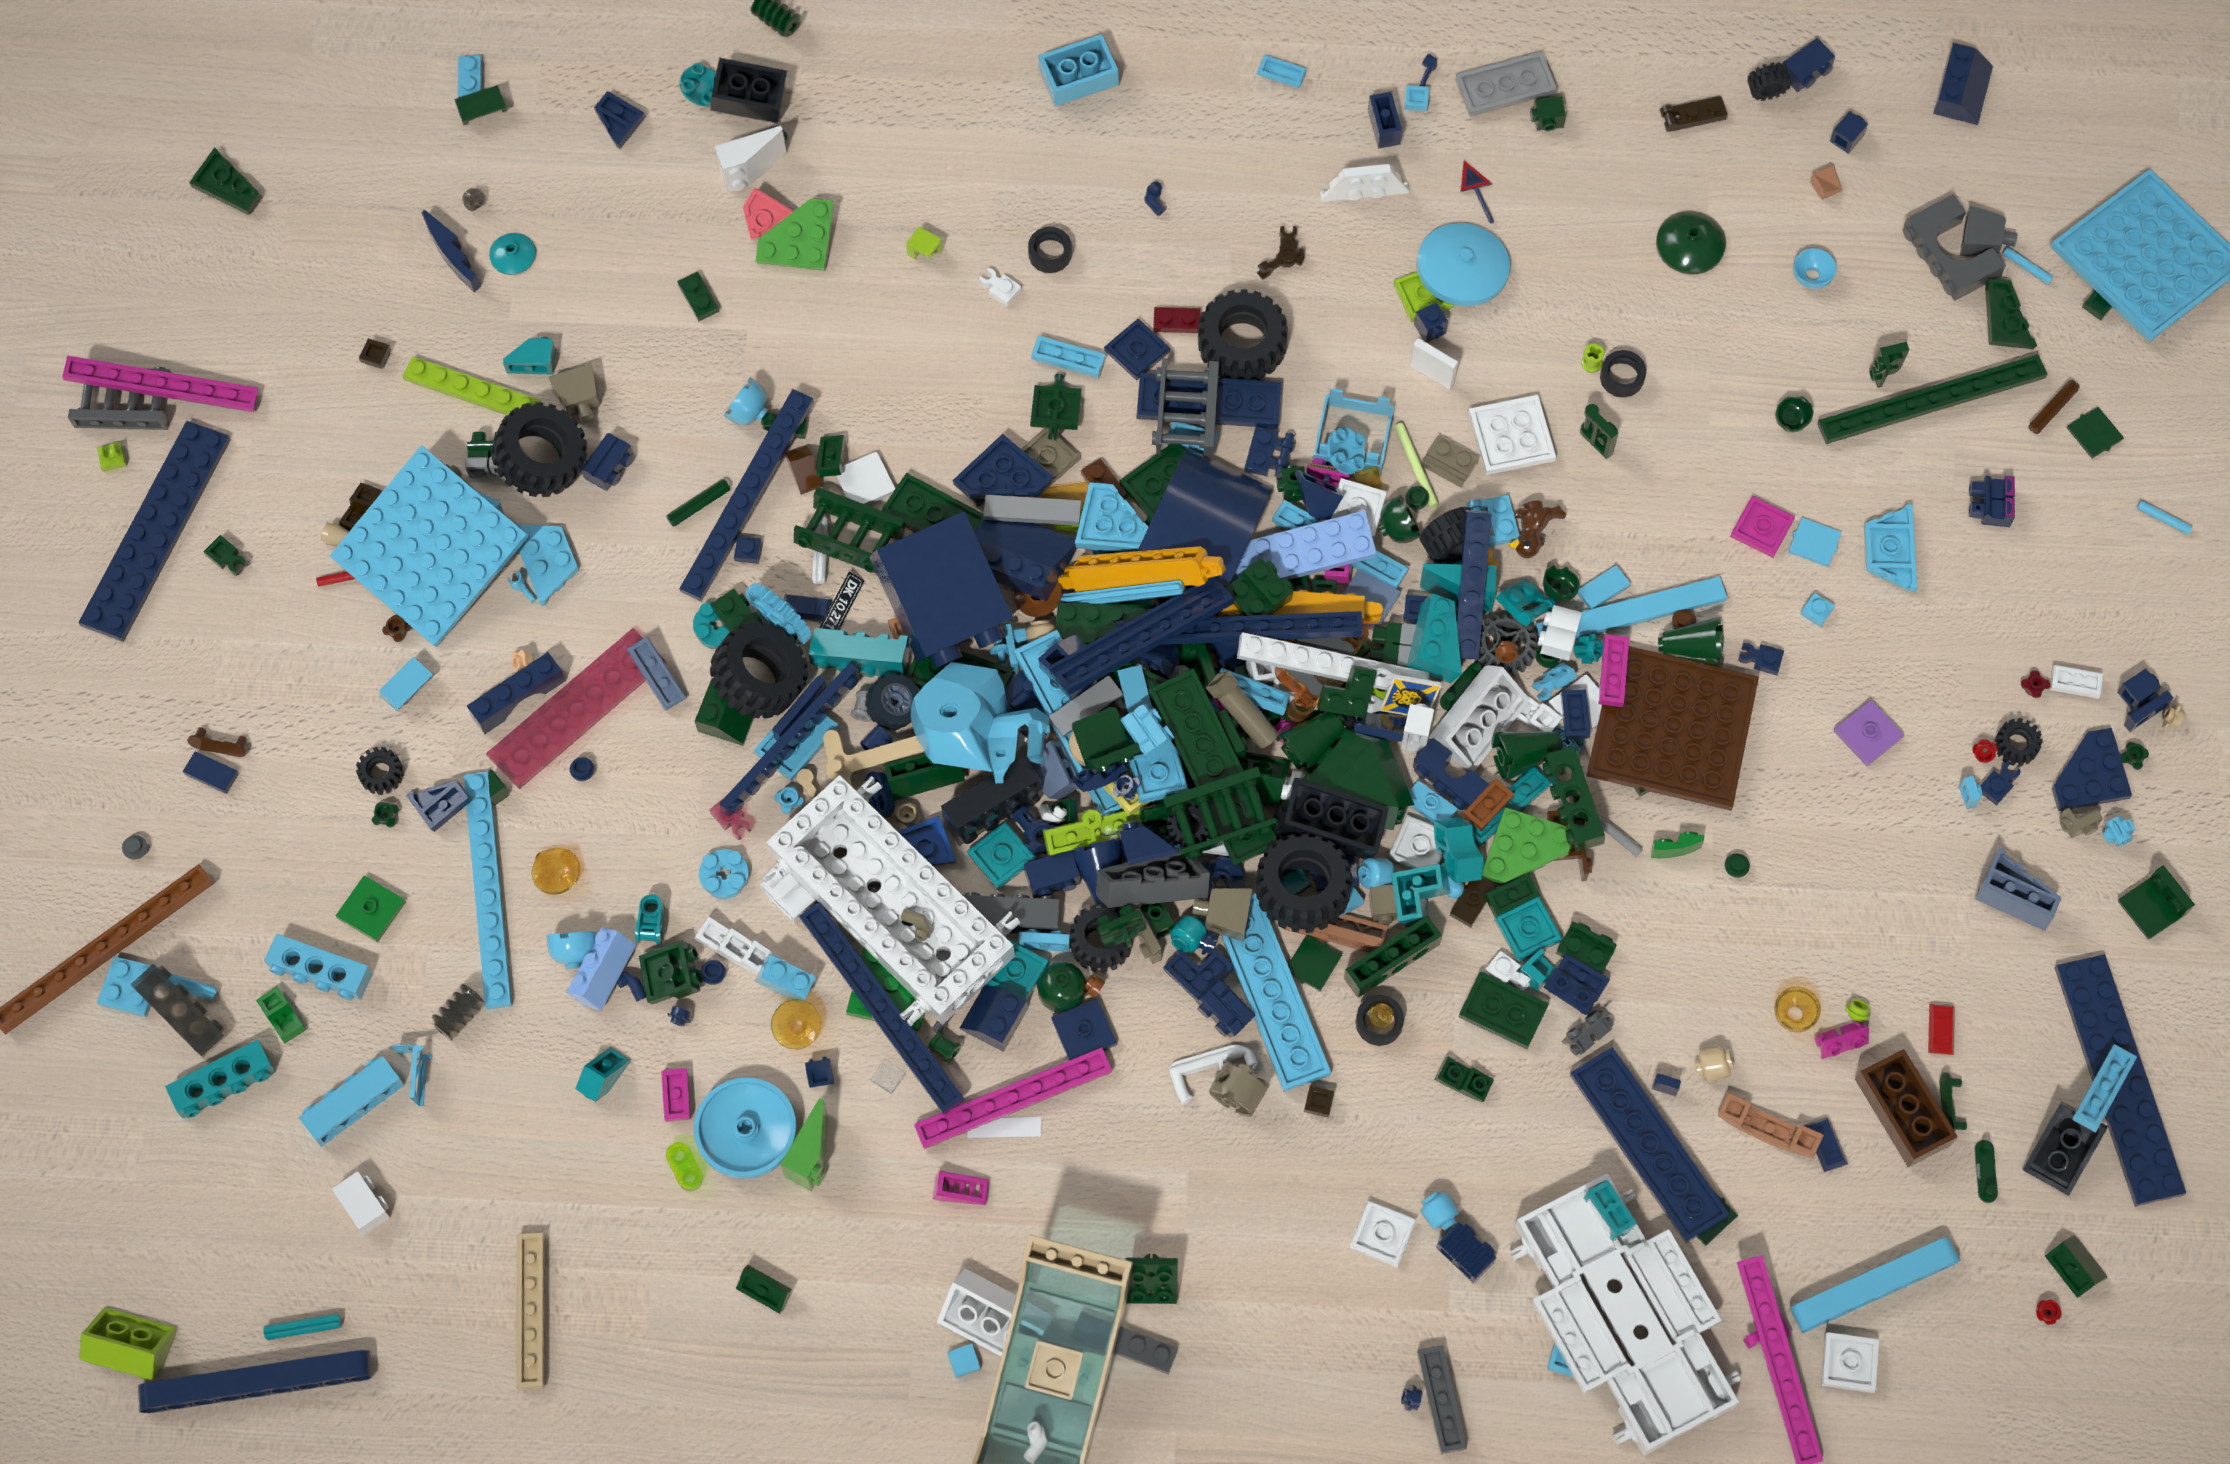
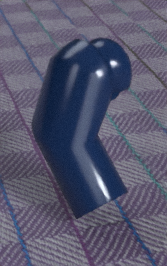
(634, 984)

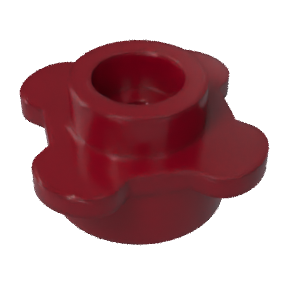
(2030, 689)

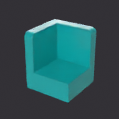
(1538, 970)

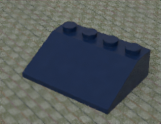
(1025, 555)

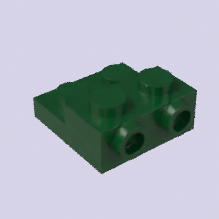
(1260, 590)
(670, 972)

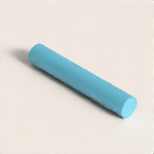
(2027, 265)
(2164, 517)

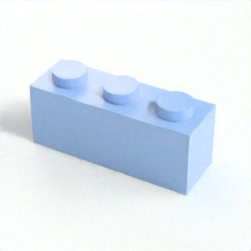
(601, 969)

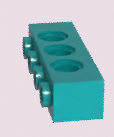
(229, 1066)

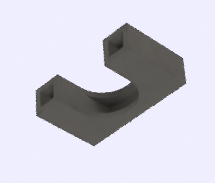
(1957, 276)

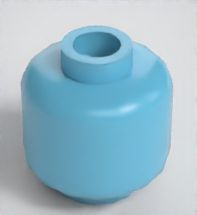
(1375, 872)
(1440, 1210)

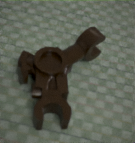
(1287, 254)

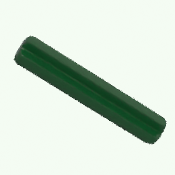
(698, 502)

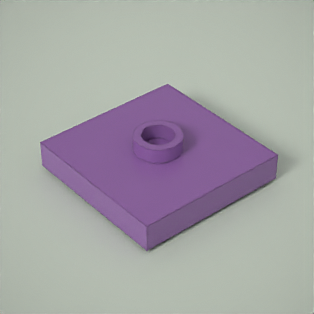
(1868, 733)

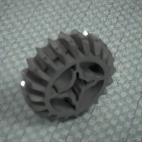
(1518, 633)

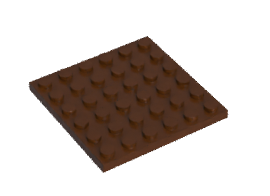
(1677, 729)

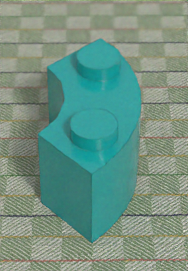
(1458, 849)

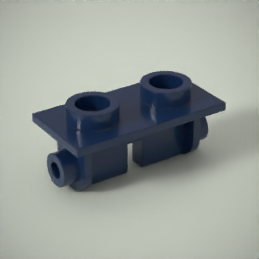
(1571, 992)

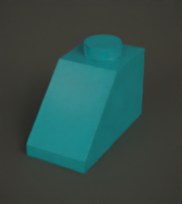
(532, 357)
(601, 1074)

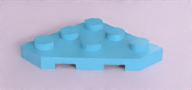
(1109, 521)

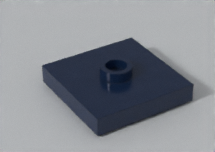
(1083, 1029)

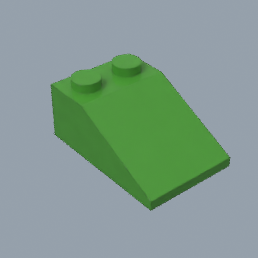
(806, 1156)

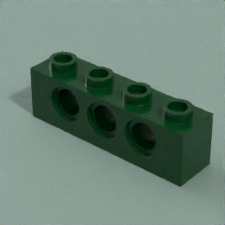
(1567, 762)
(1392, 956)

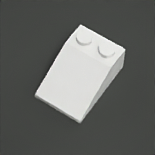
(749, 157)

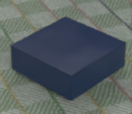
(1666, 1084)

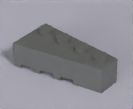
(1152, 882)

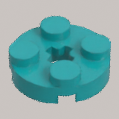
(705, 630)

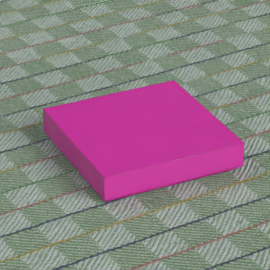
(1762, 526)

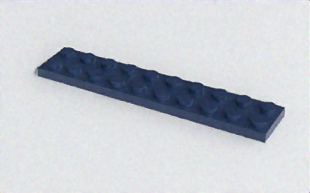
(154, 531)
(2133, 1115)

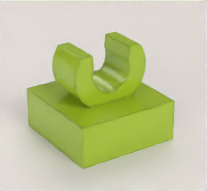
(111, 456)

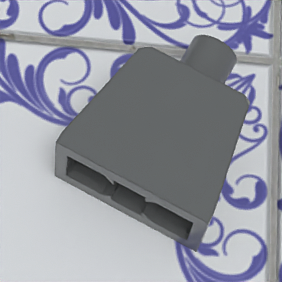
(1984, 231)

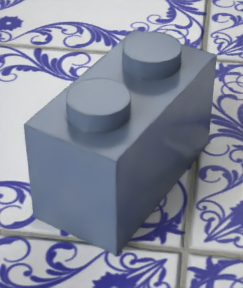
(1057, 771)

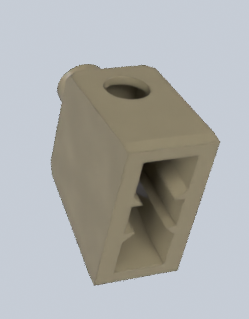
(577, 391)
(1226, 911)

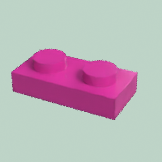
(676, 1095)

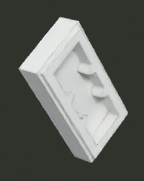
(2076, 681)

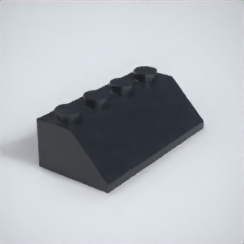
(1336, 816)

